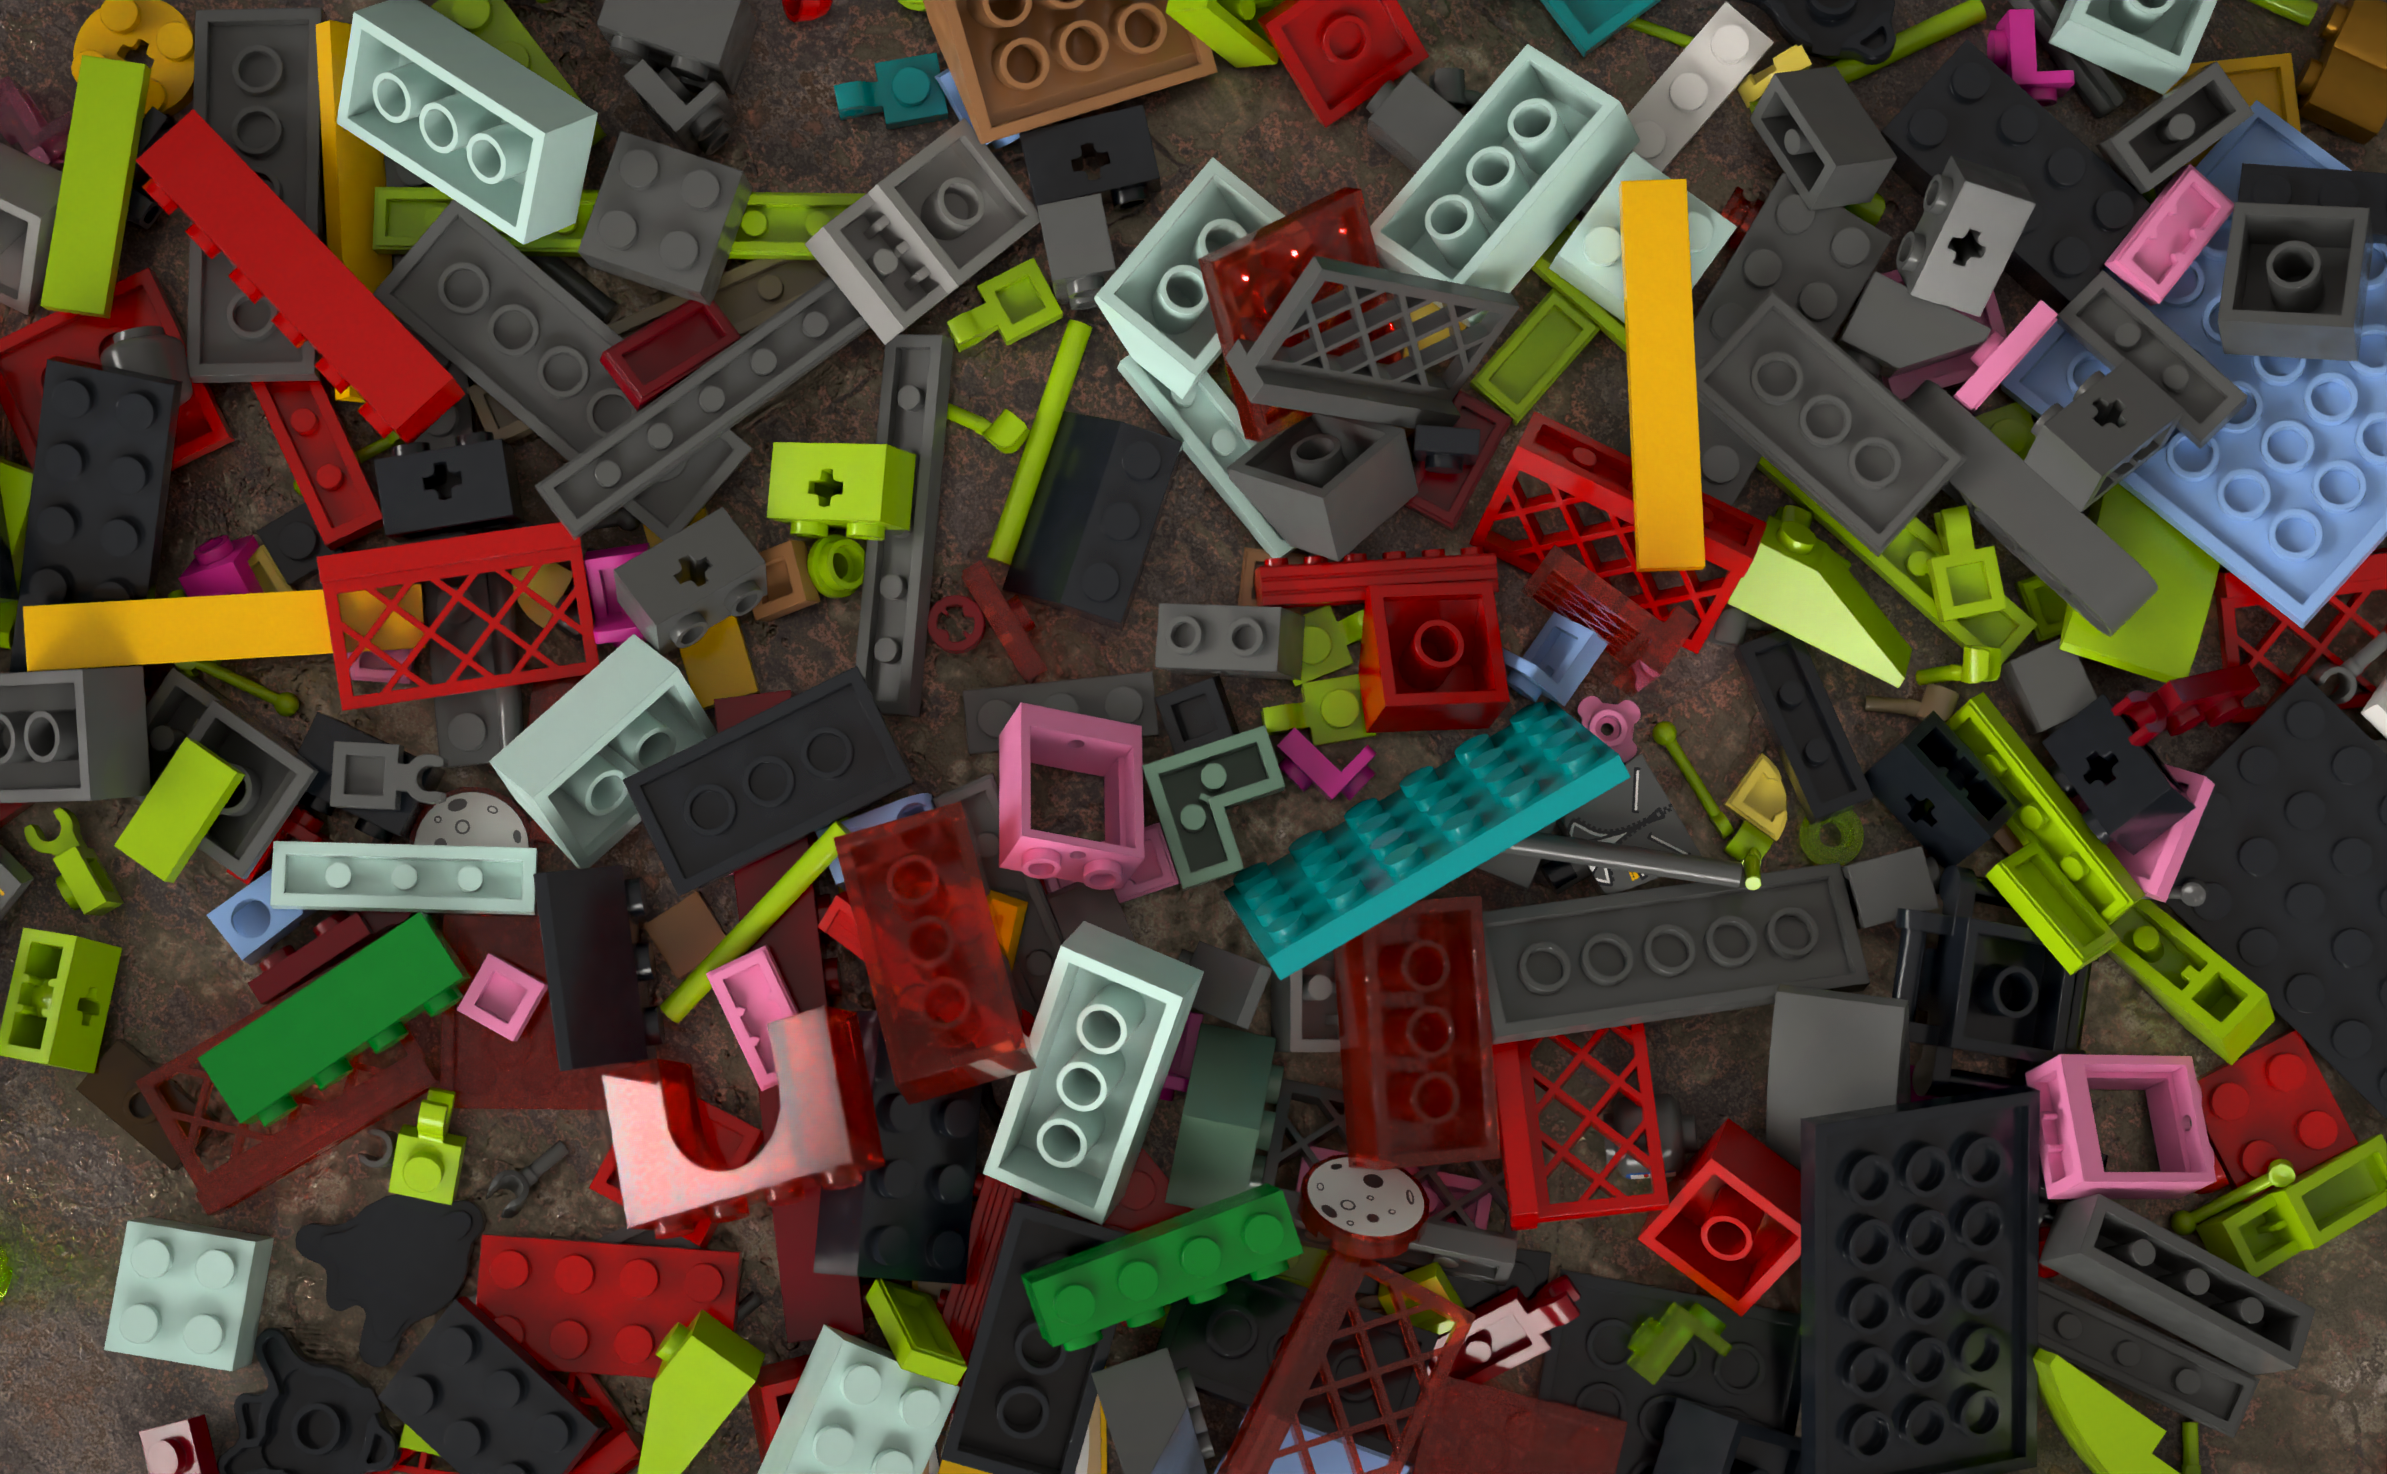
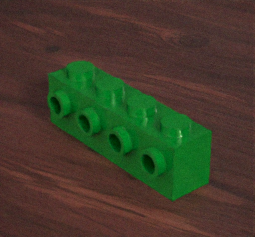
(335, 1020)
(1162, 1265)

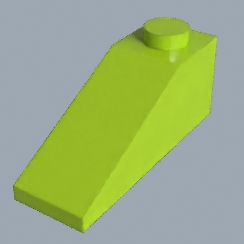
(1814, 597)
(2191, 980)
(695, 1389)

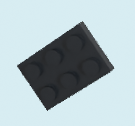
(489, 1400)

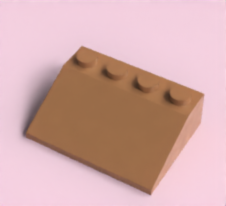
(1059, 58)

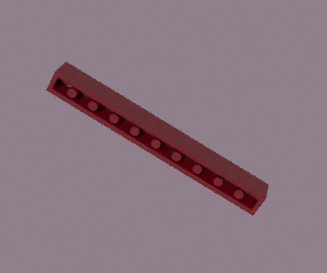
(812, 981)

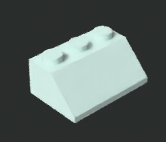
(1159, 290)
(604, 729)

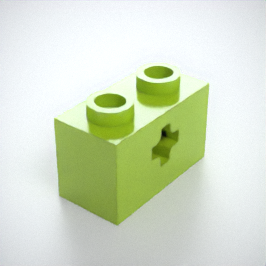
(873, 480)
(58, 1000)

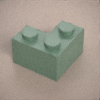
(1195, 791)
(1225, 1117)

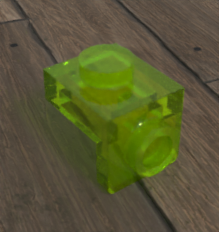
(1660, 1341)

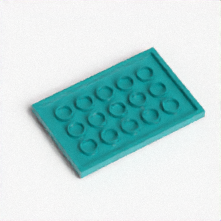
(1422, 835)

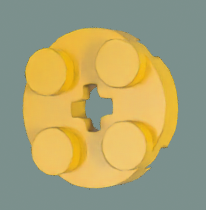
(154, 23)

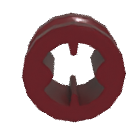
(971, 612)

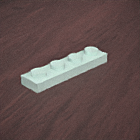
(1211, 439)
(403, 878)

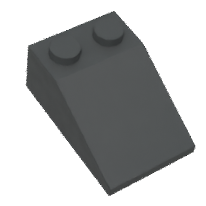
(73, 735)

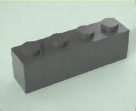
(2177, 1285)

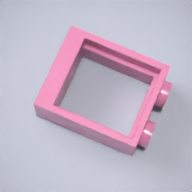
(1083, 746)
(2069, 1133)

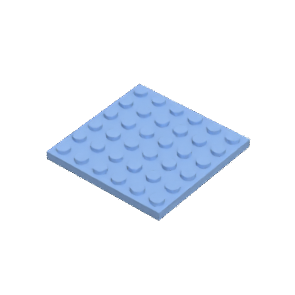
(2300, 473)

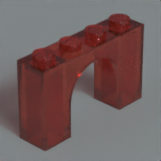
(821, 1134)

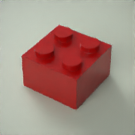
(1730, 1218)

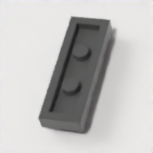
(2121, 328)
(1113, 697)

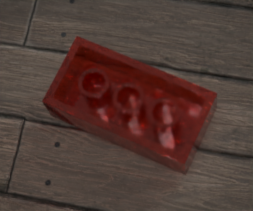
(934, 953)
(1417, 1039)

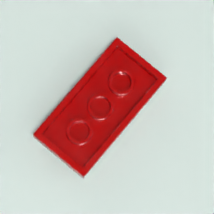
(601, 1302)

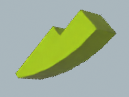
(2303, 1215)

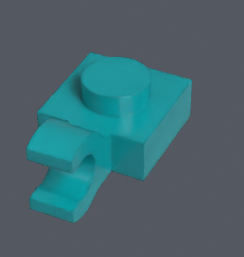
(903, 92)

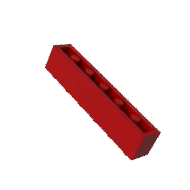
(300, 278)

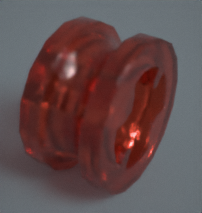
(1740, 213)

